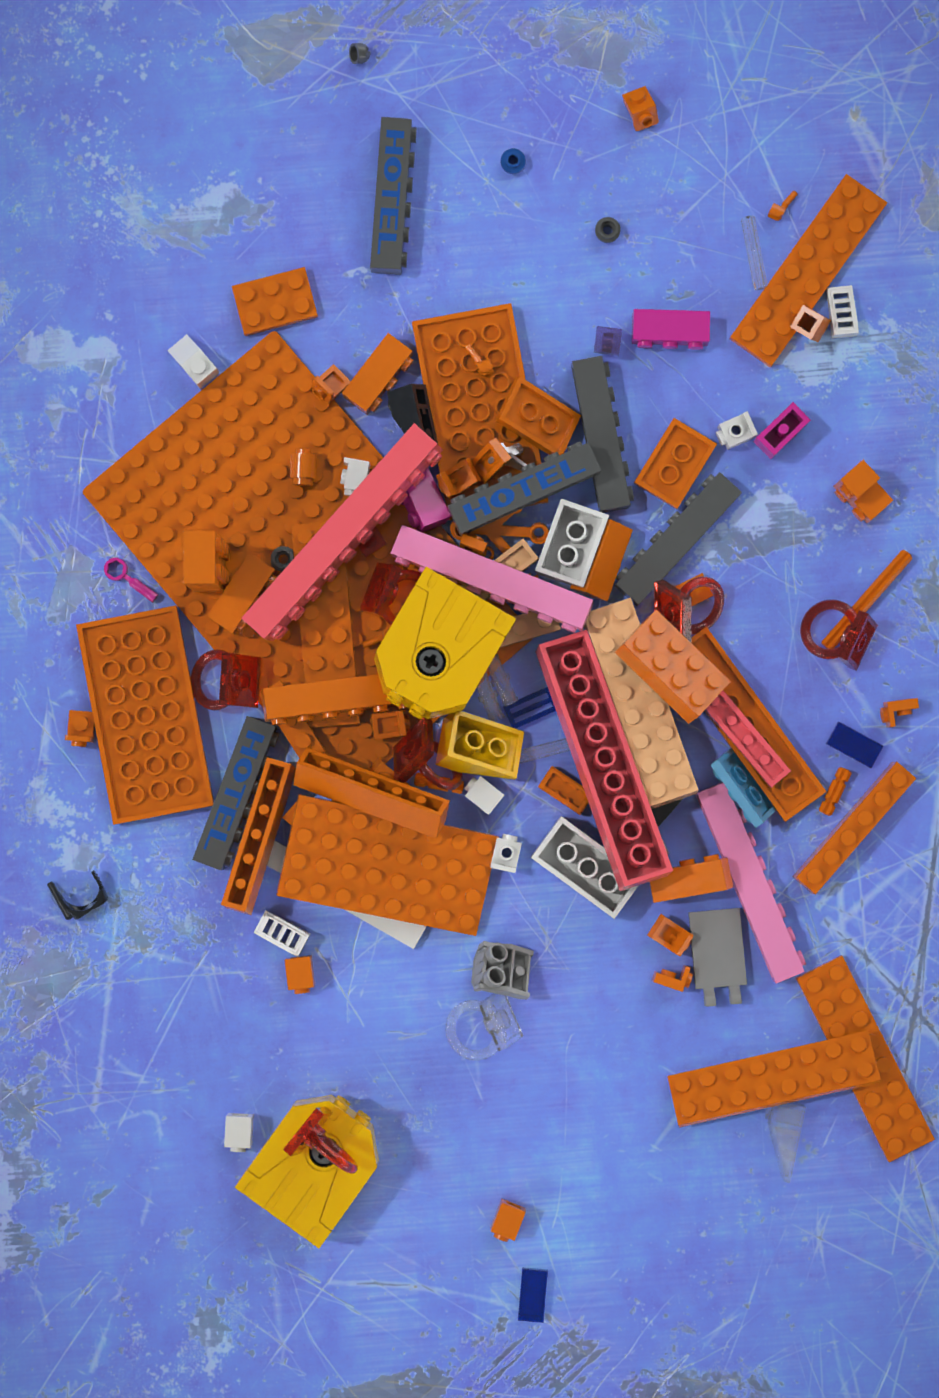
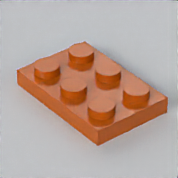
(274, 301)
(537, 417)
(675, 463)

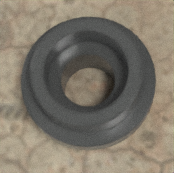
(607, 222)
(283, 550)

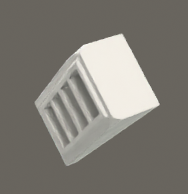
(842, 332)
(304, 935)

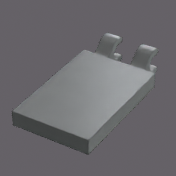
(718, 953)

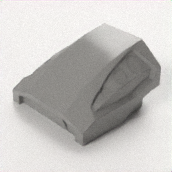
(502, 969)

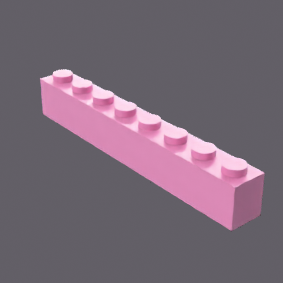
(492, 578)
(751, 884)

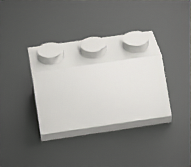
(571, 543)

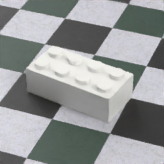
(582, 866)

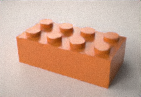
(205, 561)
(672, 666)

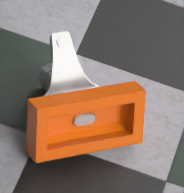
(494, 457)

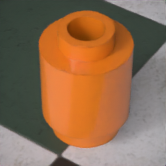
(303, 467)

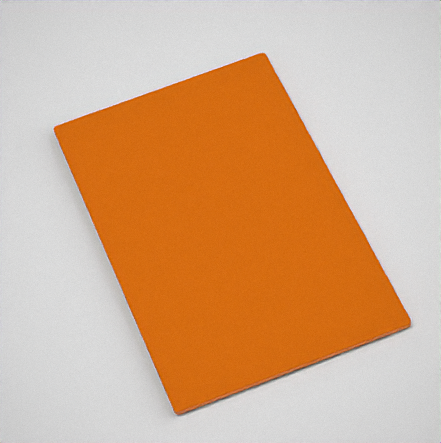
(228, 471)

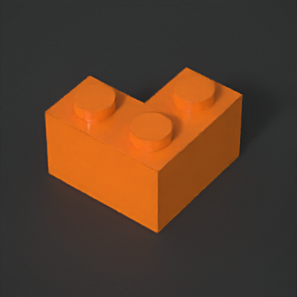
(862, 492)

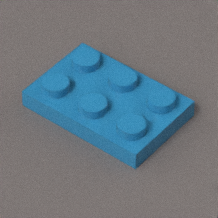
(743, 788)

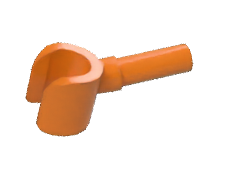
(777, 211)
(484, 367)
(379, 638)

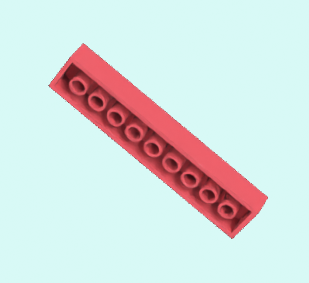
(343, 533)
(603, 760)

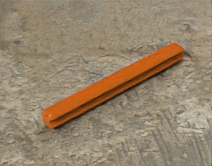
(869, 596)

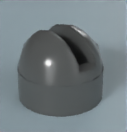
(358, 53)

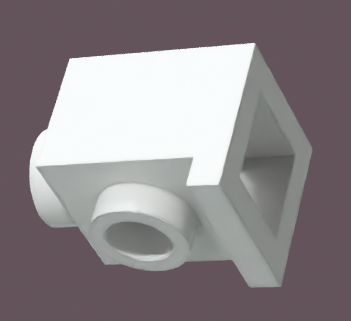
(747, 431)
(354, 474)
(506, 864)

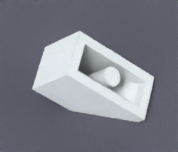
(193, 361)

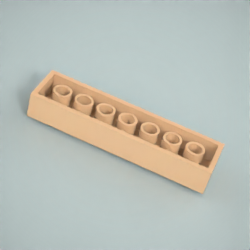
(640, 709)

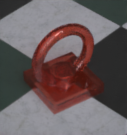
(384, 588)
(677, 604)
(853, 640)
(237, 683)
(413, 754)
(313, 1136)

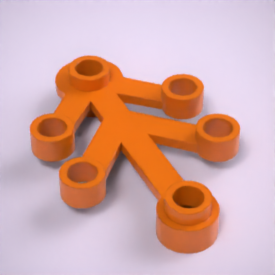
(496, 530)

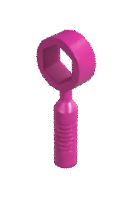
(133, 582)

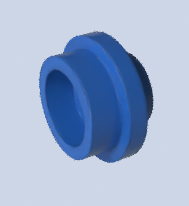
(510, 168)

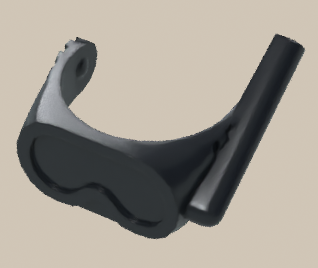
(71, 911)

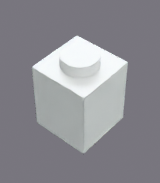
(483, 794)
(238, 1131)

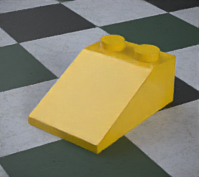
(479, 746)

